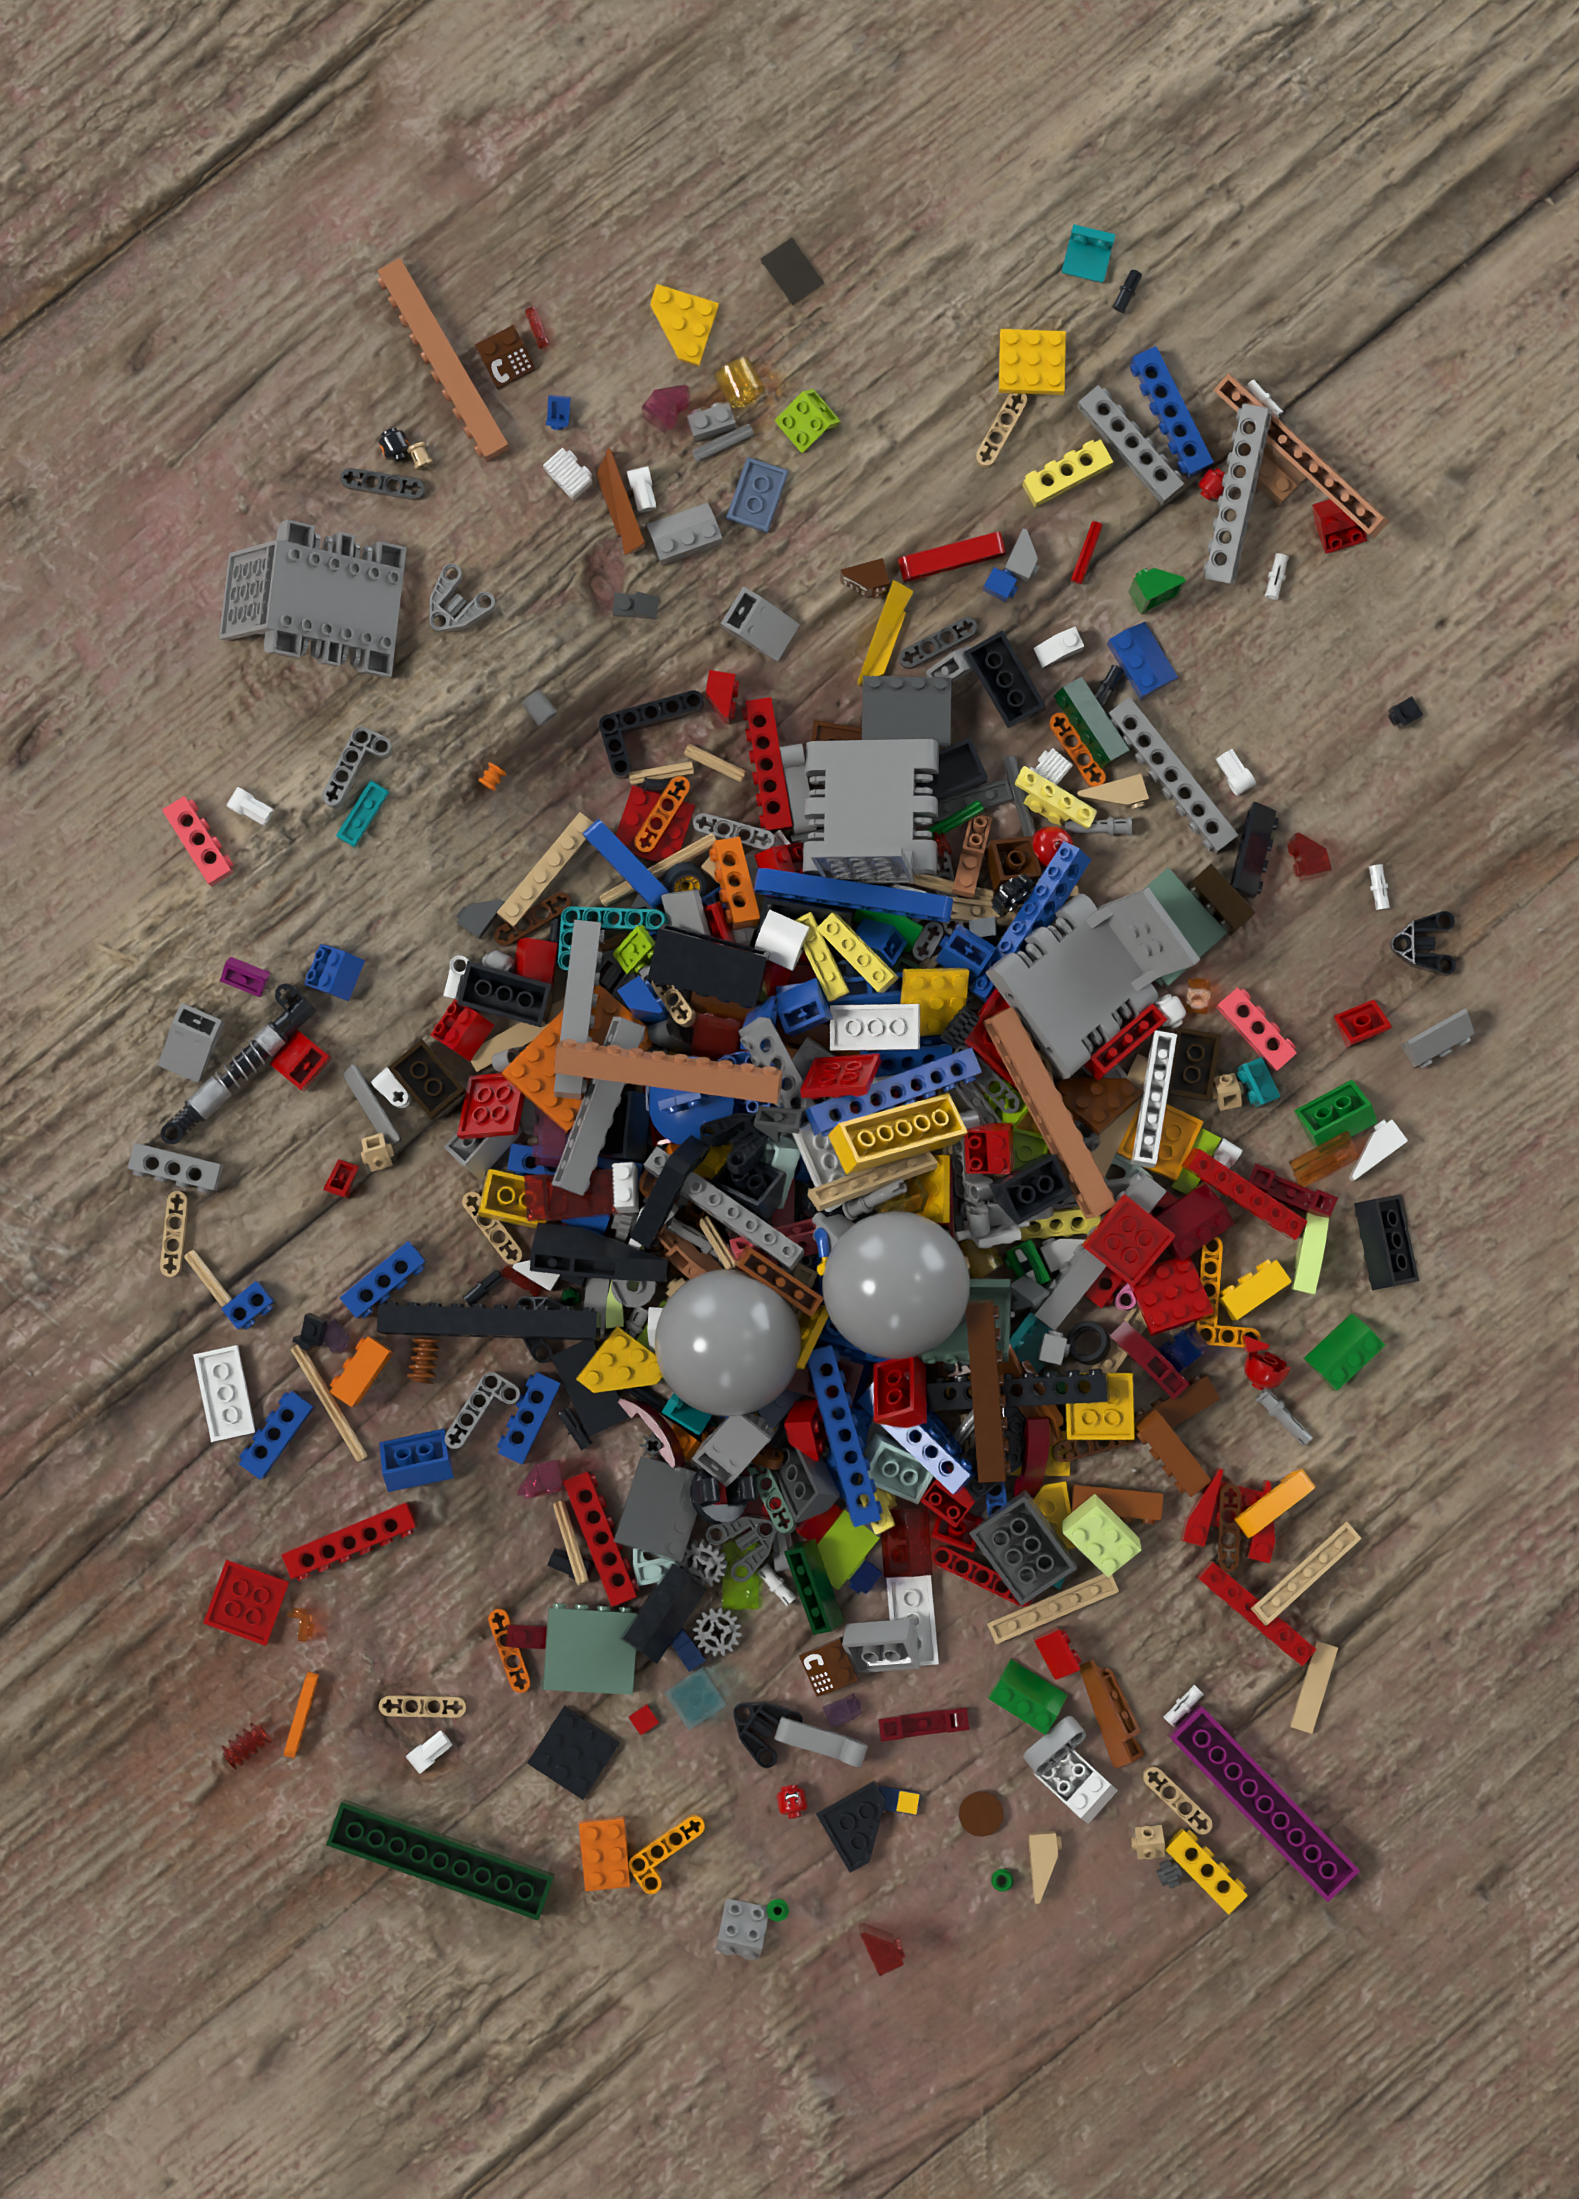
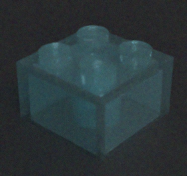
(695, 1698)

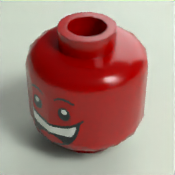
(791, 1801)

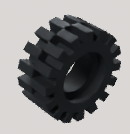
(960, 1027)

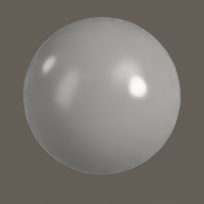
(896, 1285)
(727, 1343)

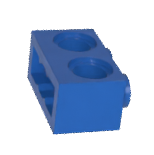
(245, 1301)

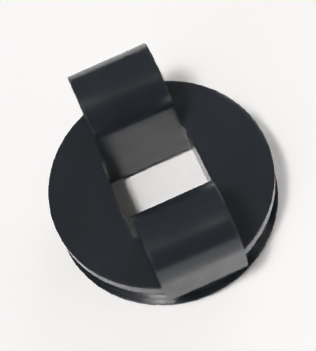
(705, 1492)

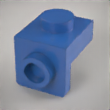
(558, 412)

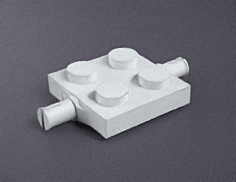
(998, 1234)

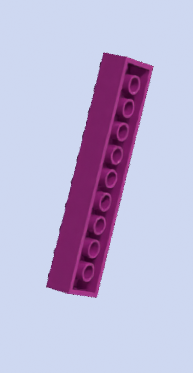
(1263, 1803)

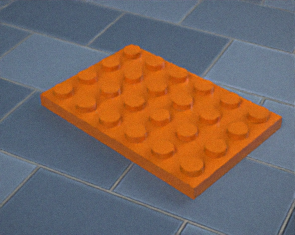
(534, 1067)

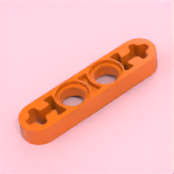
(1074, 752)
(659, 812)
(505, 1652)
(301, 1714)

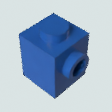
(1001, 584)

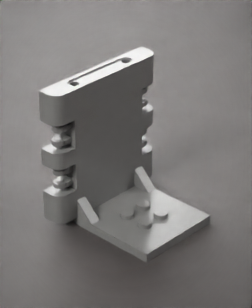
(318, 597)
(871, 810)
(1090, 972)

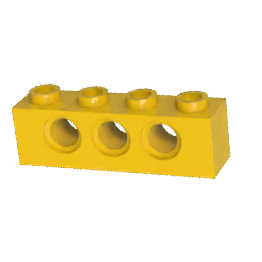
(1226, 1899)

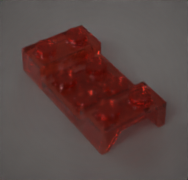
(551, 1203)

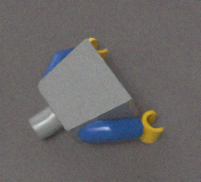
(827, 1234)

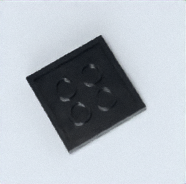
(573, 1752)

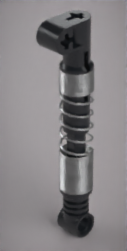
(215, 1092)

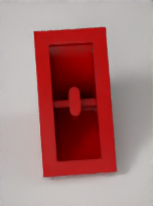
(341, 1179)

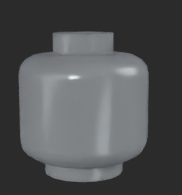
(499, 960)

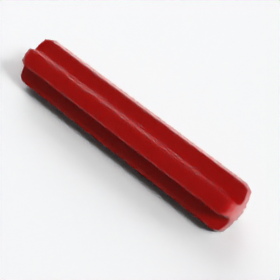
(1086, 552)

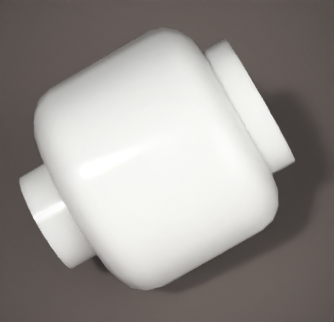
(1172, 1009)

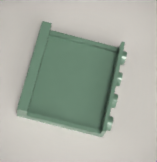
(1188, 915)
(955, 1347)
(587, 1650)

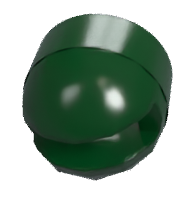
(570, 1297)

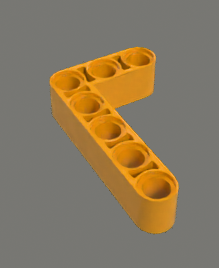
(1214, 1280)

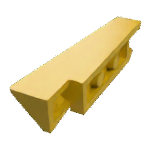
(886, 631)

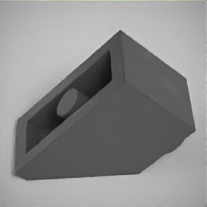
(479, 916)

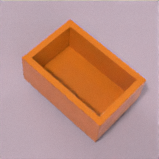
(360, 1371)
(604, 1853)

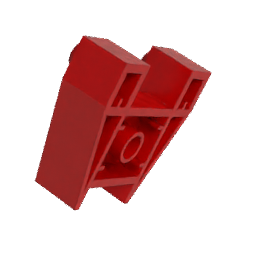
(1206, 1513)

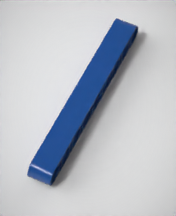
(853, 895)

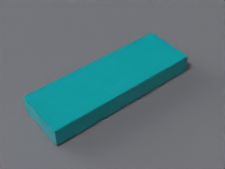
(362, 814)

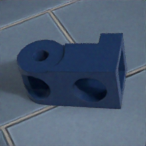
(687, 1650)

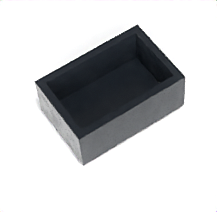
(957, 772)
(629, 1131)

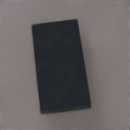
(595, 1410)
(1016, 1452)

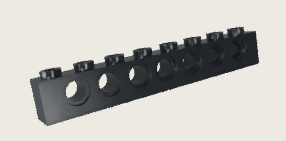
(1098, 1393)

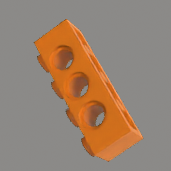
(732, 850)

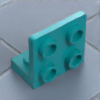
(1088, 253)
(1257, 1082)
(1027, 1340)
(686, 1415)

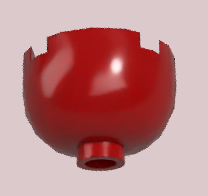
(1047, 842)
(1265, 1370)

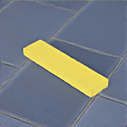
(822, 960)

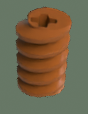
(423, 1360)

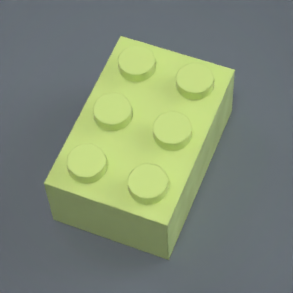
(1101, 1535)

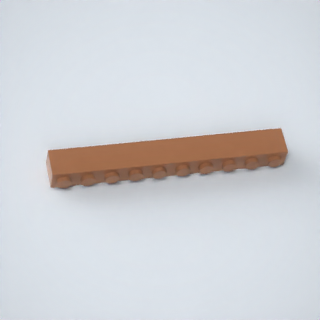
(442, 359)
(1307, 461)
(668, 1071)
(1049, 1112)

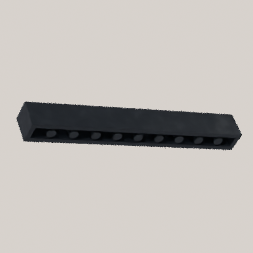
(489, 1322)

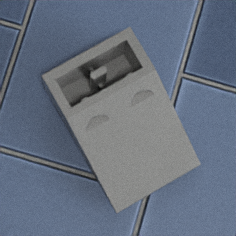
(759, 624)
(190, 1042)
(731, 1448)

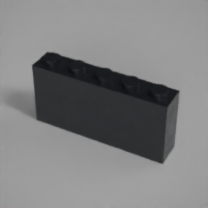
(708, 966)

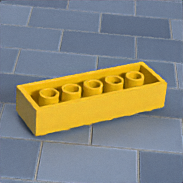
(897, 1133)

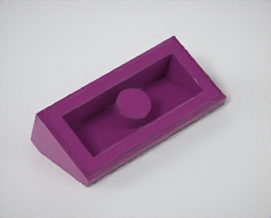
(244, 976)

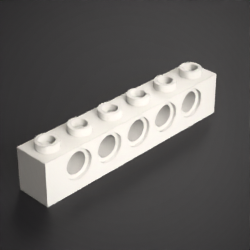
(1154, 1099)

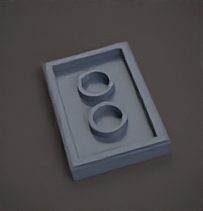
(757, 495)

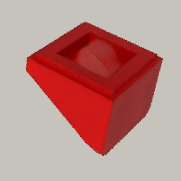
(1253, 1345)

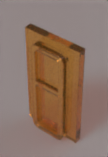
(1323, 1159)

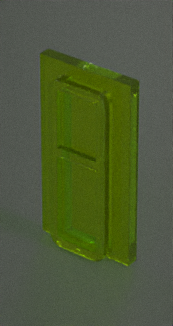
(738, 1594)

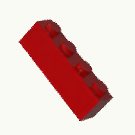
(1125, 1042)

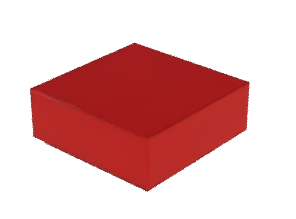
(643, 1719)

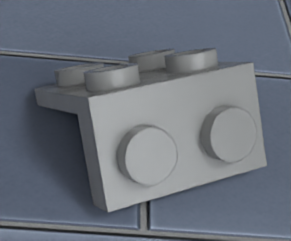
(742, 1929)

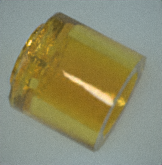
(739, 382)
(981, 1260)

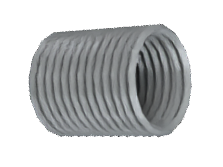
(539, 708)

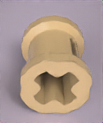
(419, 455)

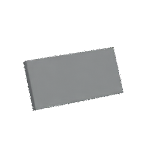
(686, 911)

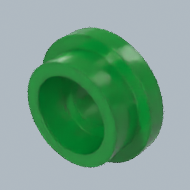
(1002, 1887)
(774, 1903)

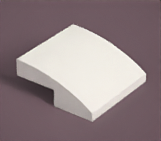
(782, 939)

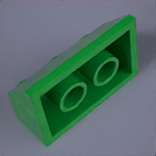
(1154, 588)
(906, 927)
(1335, 1113)
(1344, 1352)
(1027, 1696)

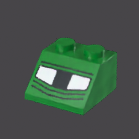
(1026, 1261)

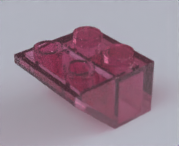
(665, 405)
(542, 1477)

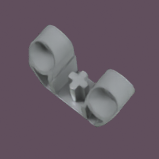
(469, 615)

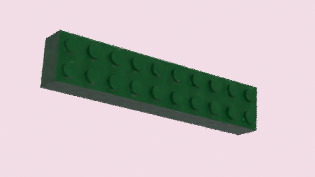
(440, 1859)

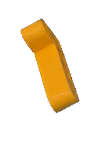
(1277, 1501)
(668, 1847)

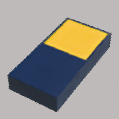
(901, 1800)

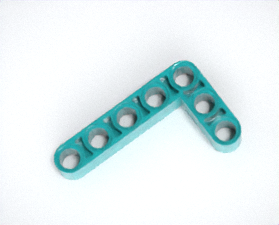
(606, 916)

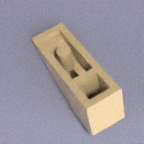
(1120, 793)
(1043, 1856)

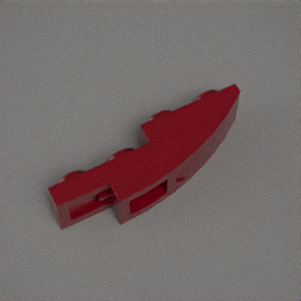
(1149, 1359)
(526, 1636)

